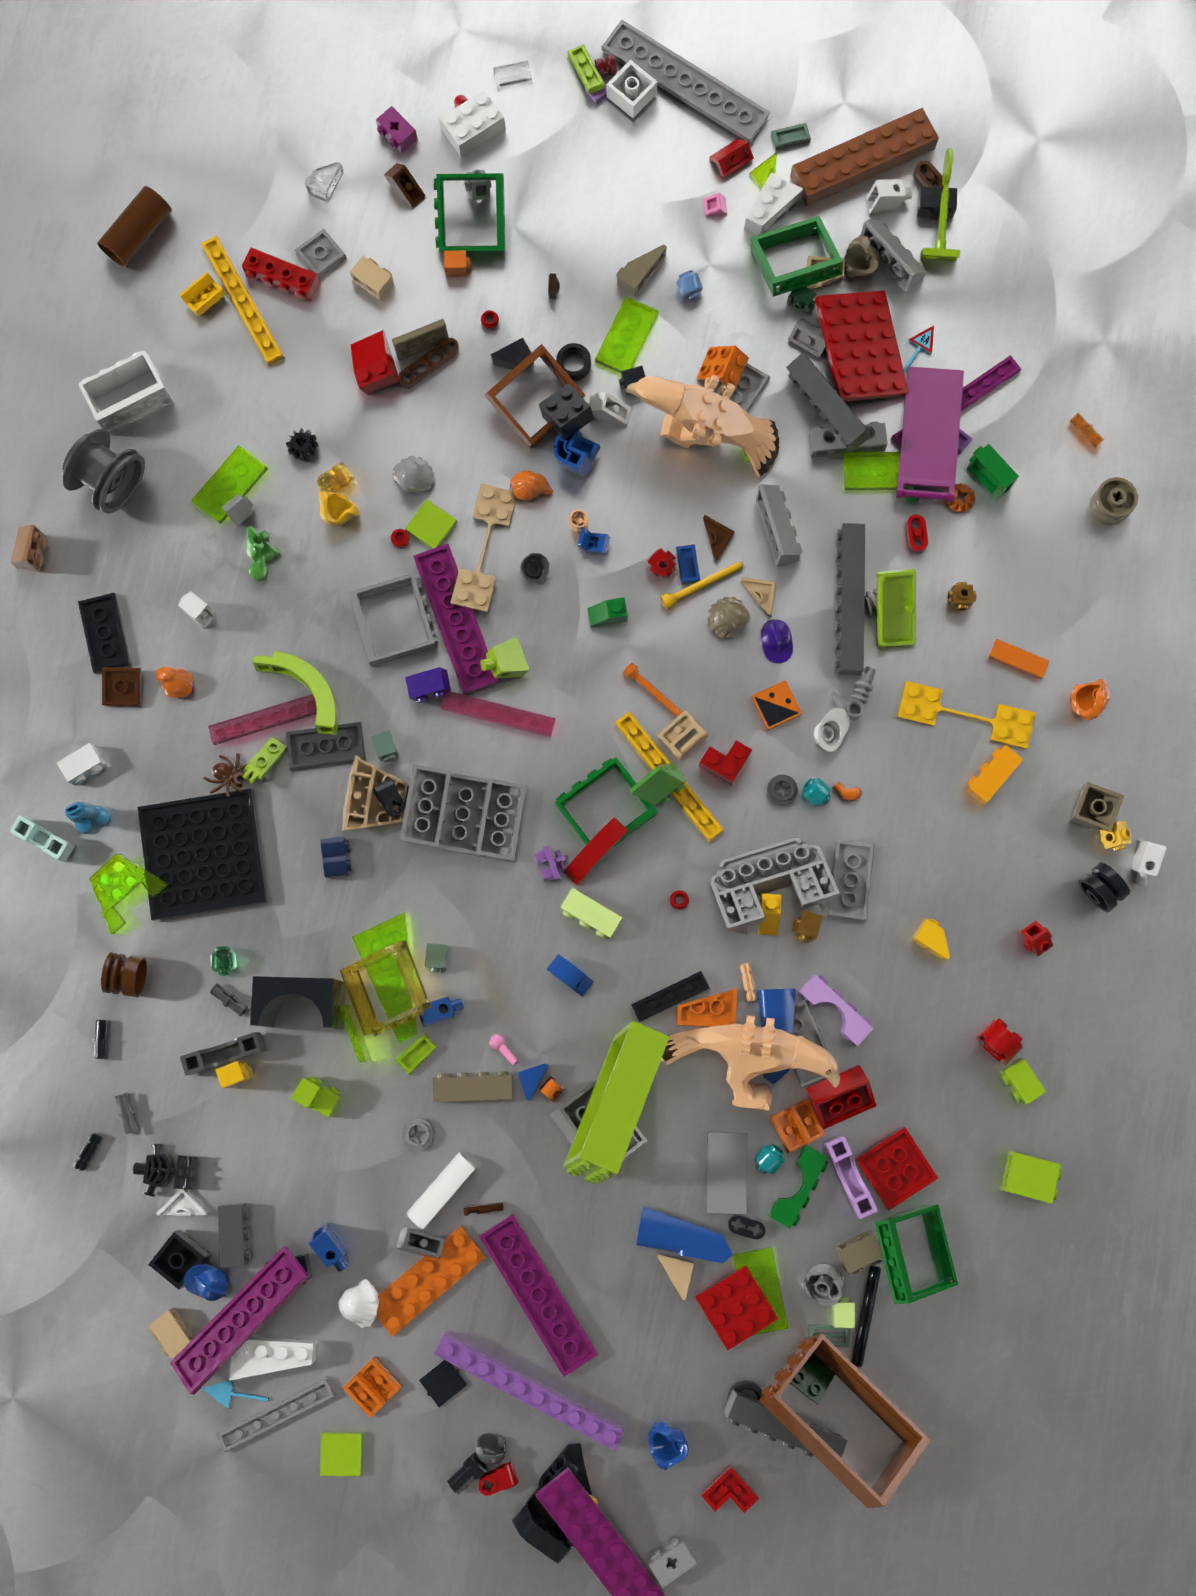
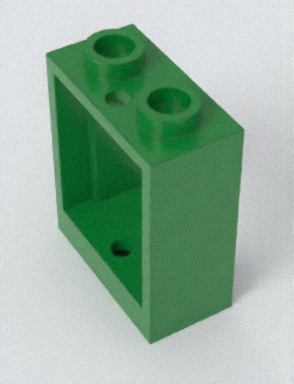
(992, 471)

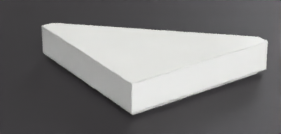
(182, 1204)

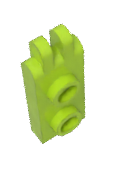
(264, 760)

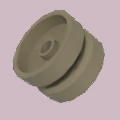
(1113, 501)

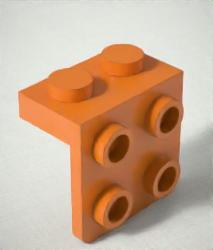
(725, 363)

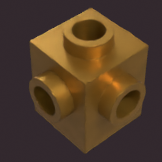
(961, 602)

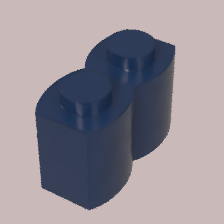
(335, 857)

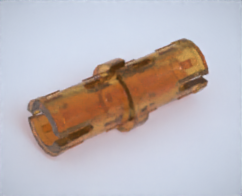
(1086, 430)

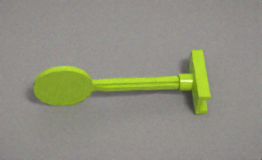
(940, 251)

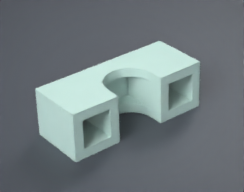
(42, 838)

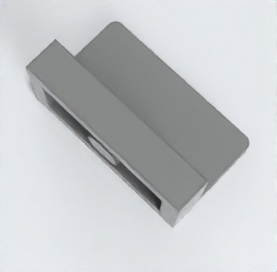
(808, 337)

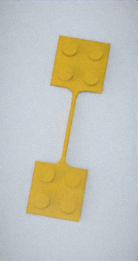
(1010, 724)

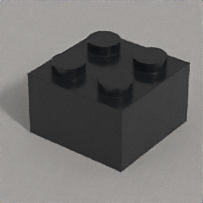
(566, 411)
(177, 1258)

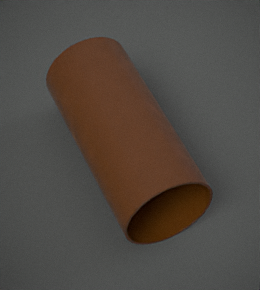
(134, 226)

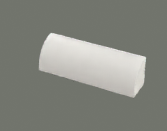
(440, 1191)

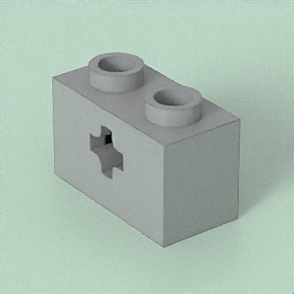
(666, 1571)

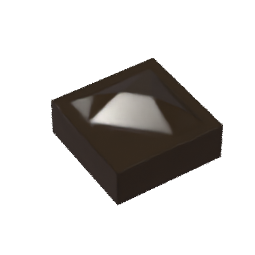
(553, 286)

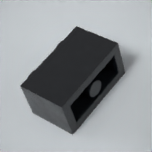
(929, 202)

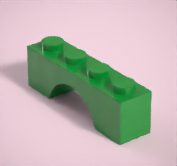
(787, 1209)

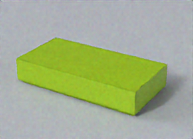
(416, 1054)

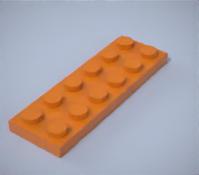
(427, 1281)

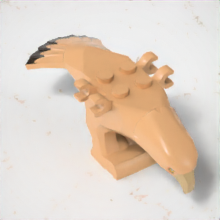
(706, 418)
(754, 1052)

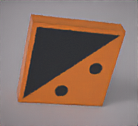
(776, 705)

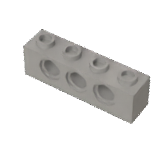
(820, 447)

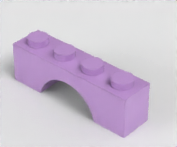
(854, 1027)
(849, 1177)

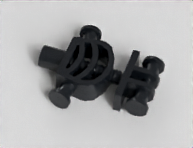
(156, 1169)

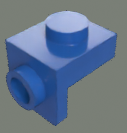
(593, 542)

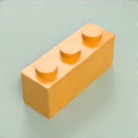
(993, 774)

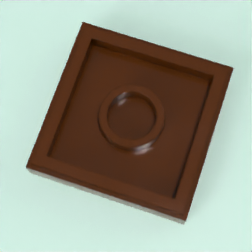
(121, 686)

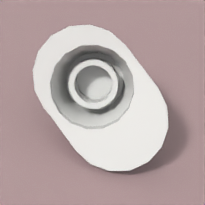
(832, 729)

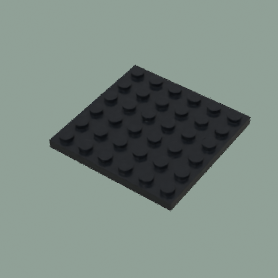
(204, 853)

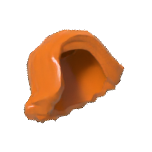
(1090, 699)

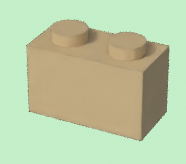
(372, 277)
(171, 1333)

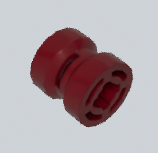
(605, 66)

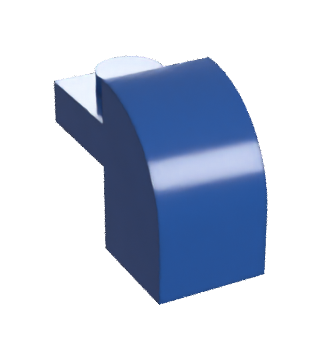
(570, 975)

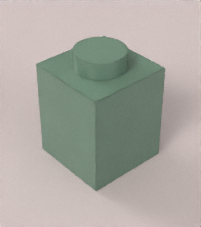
(385, 746)
(436, 957)

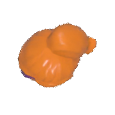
(529, 485)
(175, 681)

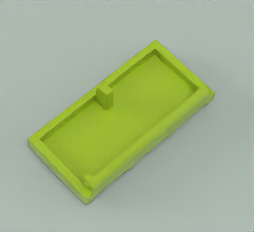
(896, 607)

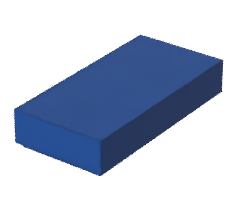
(688, 564)

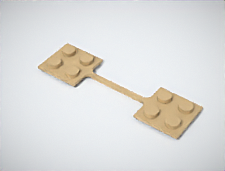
(473, 587)

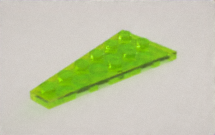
(386, 974)

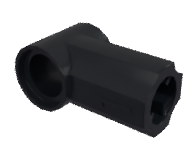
(470, 1471)

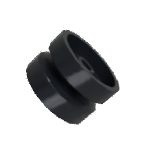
(1104, 887)

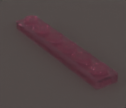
(498, 714)
(263, 719)

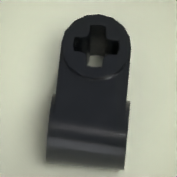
(388, 796)

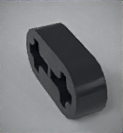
(744, 1231)

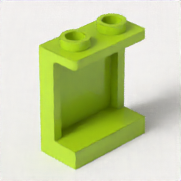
(1031, 1177)

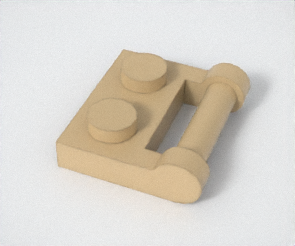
(678, 730)

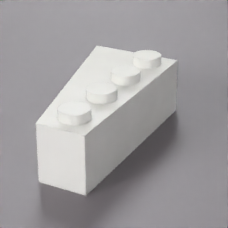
(271, 1354)

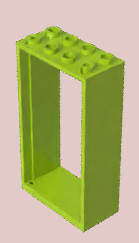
(616, 1103)

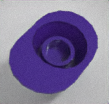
(776, 641)

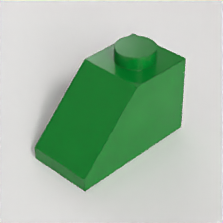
(608, 612)

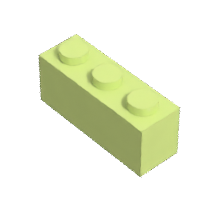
(590, 914)

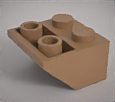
(29, 548)

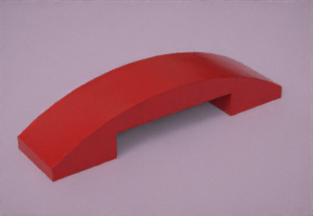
(595, 850)

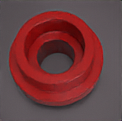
(487, 315)
(683, 895)

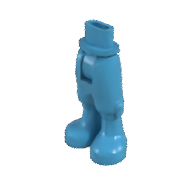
(81, 815)

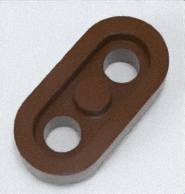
(931, 177)

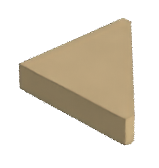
(762, 592)
(679, 1272)

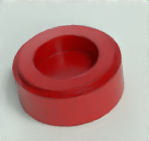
(400, 538)

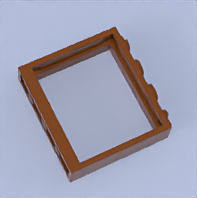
(554, 366)

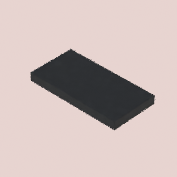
(104, 632)

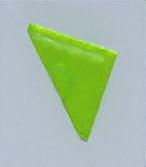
(762, 171)

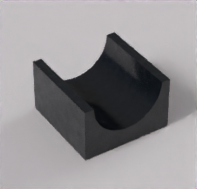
(273, 993)

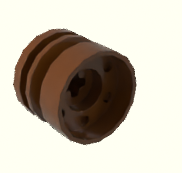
(124, 974)

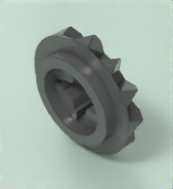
(785, 781)

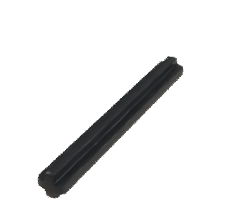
(866, 1316)

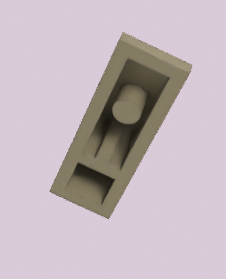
(638, 271)

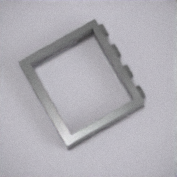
(383, 587)

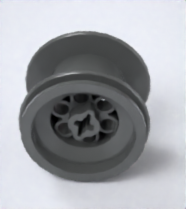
(106, 473)

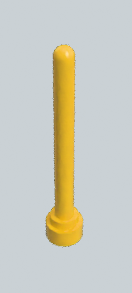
(669, 600)

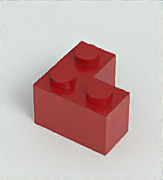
(726, 766)

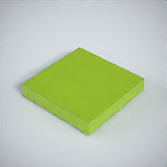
(431, 524)
(341, 1454)

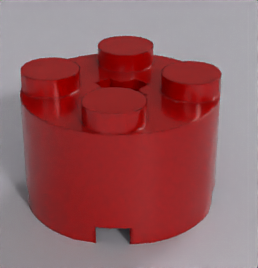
(1000, 1041)

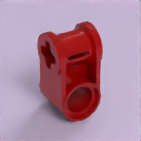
(501, 1477)

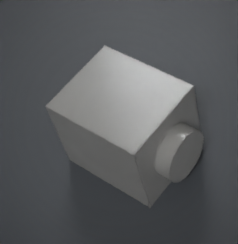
(238, 509)

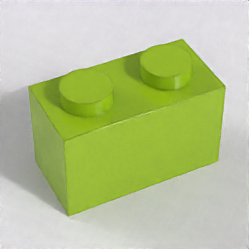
(1022, 1081)

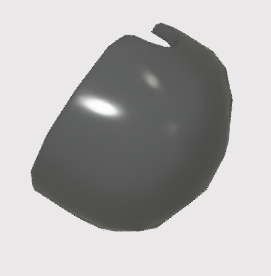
(534, 567)
(490, 1448)

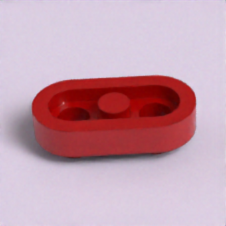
(917, 534)

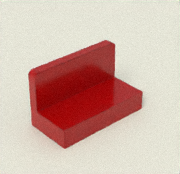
(732, 156)

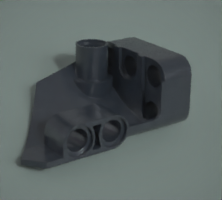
(533, 1520)

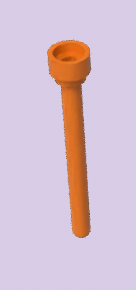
(633, 673)

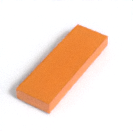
(1018, 659)

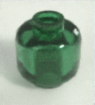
(223, 960)

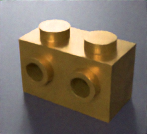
(807, 926)

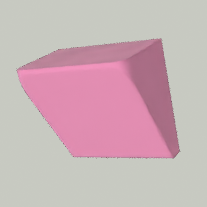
(715, 205)

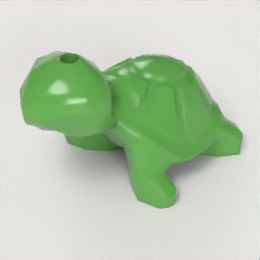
(259, 552)

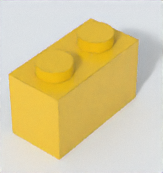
(234, 1074)

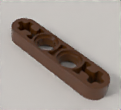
(430, 365)

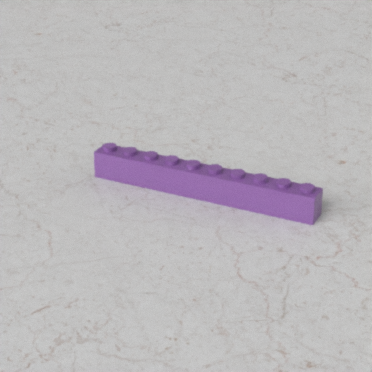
(530, 1391)

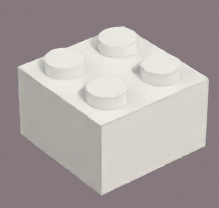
(631, 89)

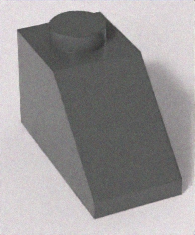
(420, 1243)

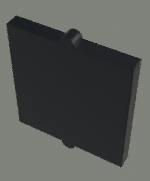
(443, 1382)

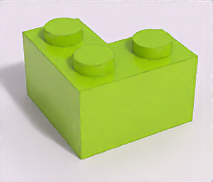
(314, 1095)

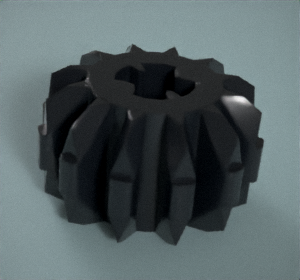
(297, 439)

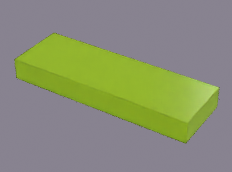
(586, 69)

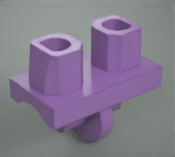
(552, 872)

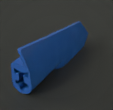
(781, 1006)
(683, 1238)

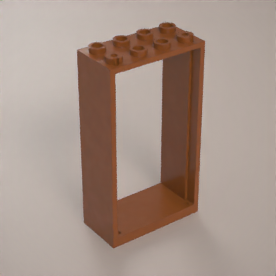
(913, 1438)

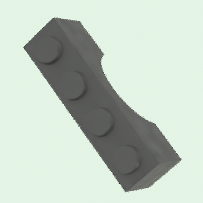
(222, 1054)

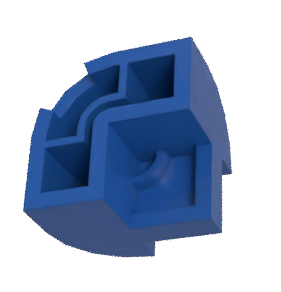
(576, 453)

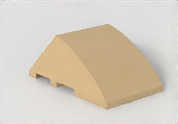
(361, 804)

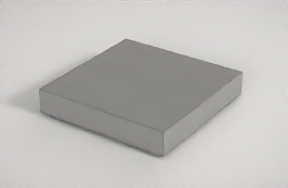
(320, 253)

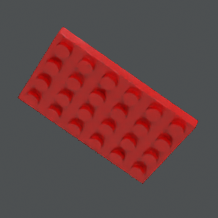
(861, 345)

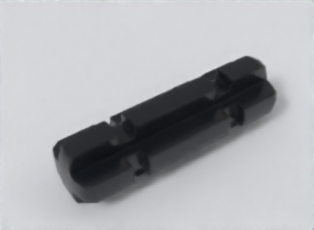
(87, 1151)

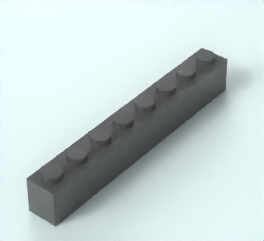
(851, 599)

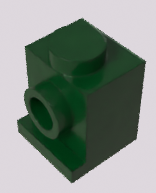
(802, 299)

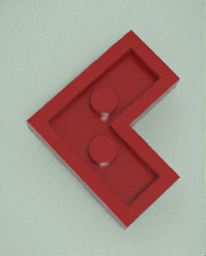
(731, 1486)

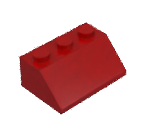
(843, 1102)

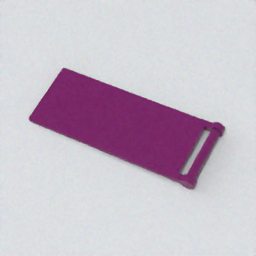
(930, 432)

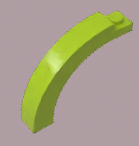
(303, 672)

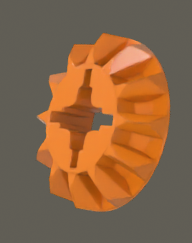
(969, 500)

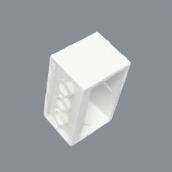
(133, 407)

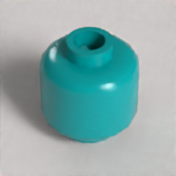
(816, 791)
(769, 1159)

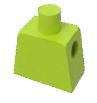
(506, 660)

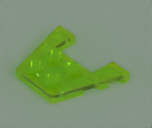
(116, 881)

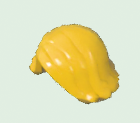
(336, 508)

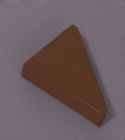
(718, 536)
(483, 1208)

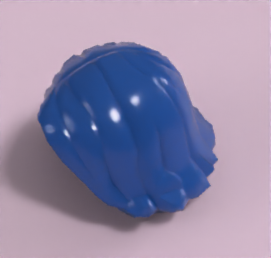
(667, 1445)

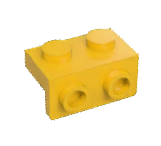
(202, 294)

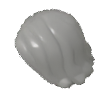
(413, 475)

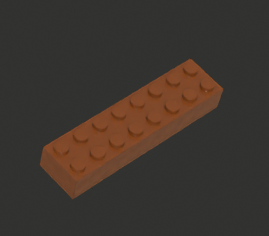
(864, 156)

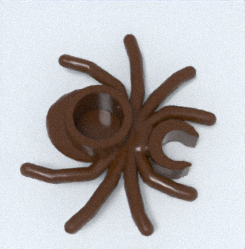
(227, 775)

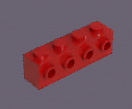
(280, 274)

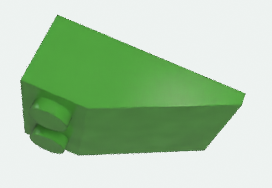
(660, 784)

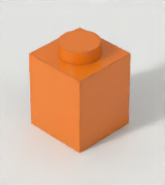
(456, 263)

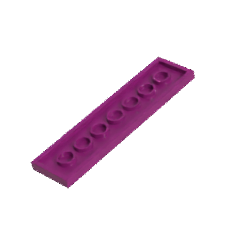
(455, 622)
(538, 1295)
(239, 1320)
(595, 1537)

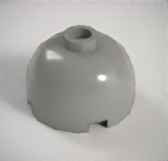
(824, 1284)

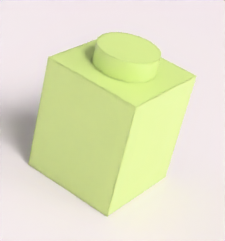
(843, 1313)

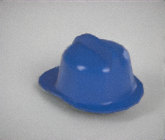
(206, 1282)

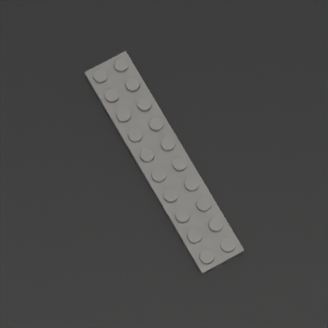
(687, 81)

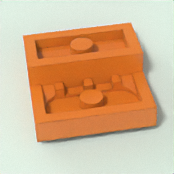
(797, 1126)
(372, 1387)

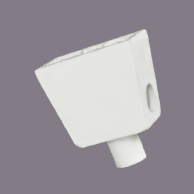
(887, 196)
(1152, 855)

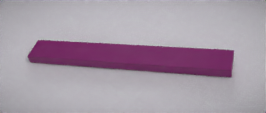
(980, 386)

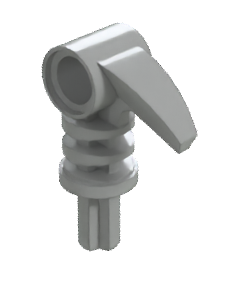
(861, 692)

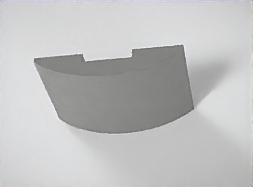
(462, 813)

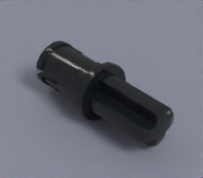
(101, 1039)

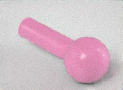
(497, 1042)

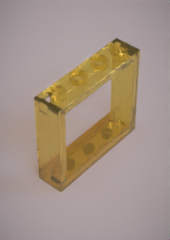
(359, 996)

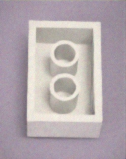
(472, 123)

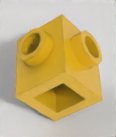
(1117, 838)

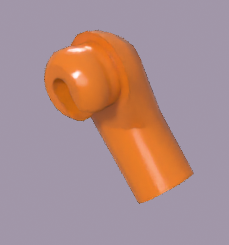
(847, 794)

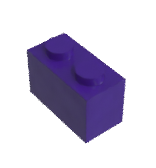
(428, 685)

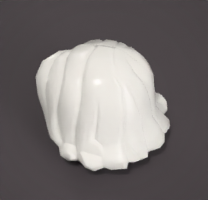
(360, 1304)

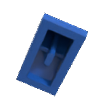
(531, 1079)

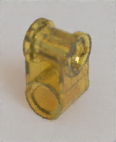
(336, 478)

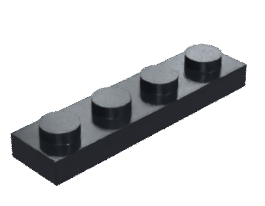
(670, 996)

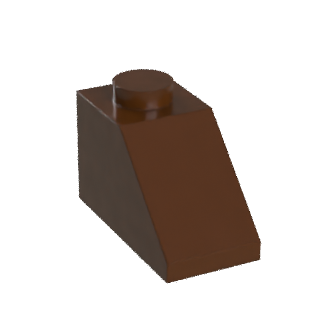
(404, 184)

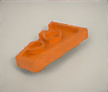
(709, 1011)

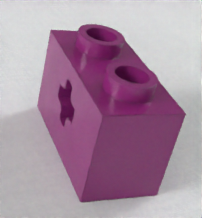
(396, 129)

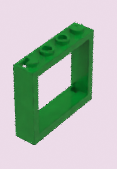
(440, 206)
(804, 276)
(592, 778)
(894, 1258)

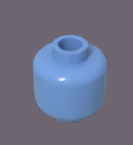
(689, 284)

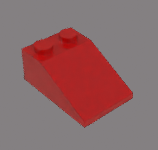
(373, 363)

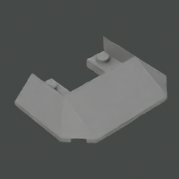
(767, 870)

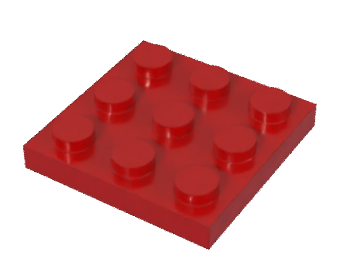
(896, 1168)
(737, 1307)

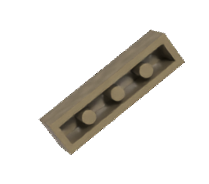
(473, 1088)

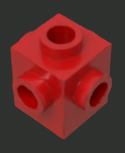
(658, 556)
(1037, 938)

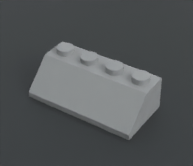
(893, 255)
(777, 524)

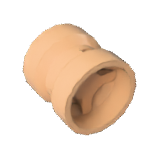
(579, 517)

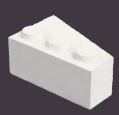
(771, 203)

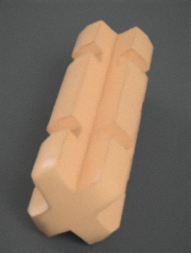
(748, 982)

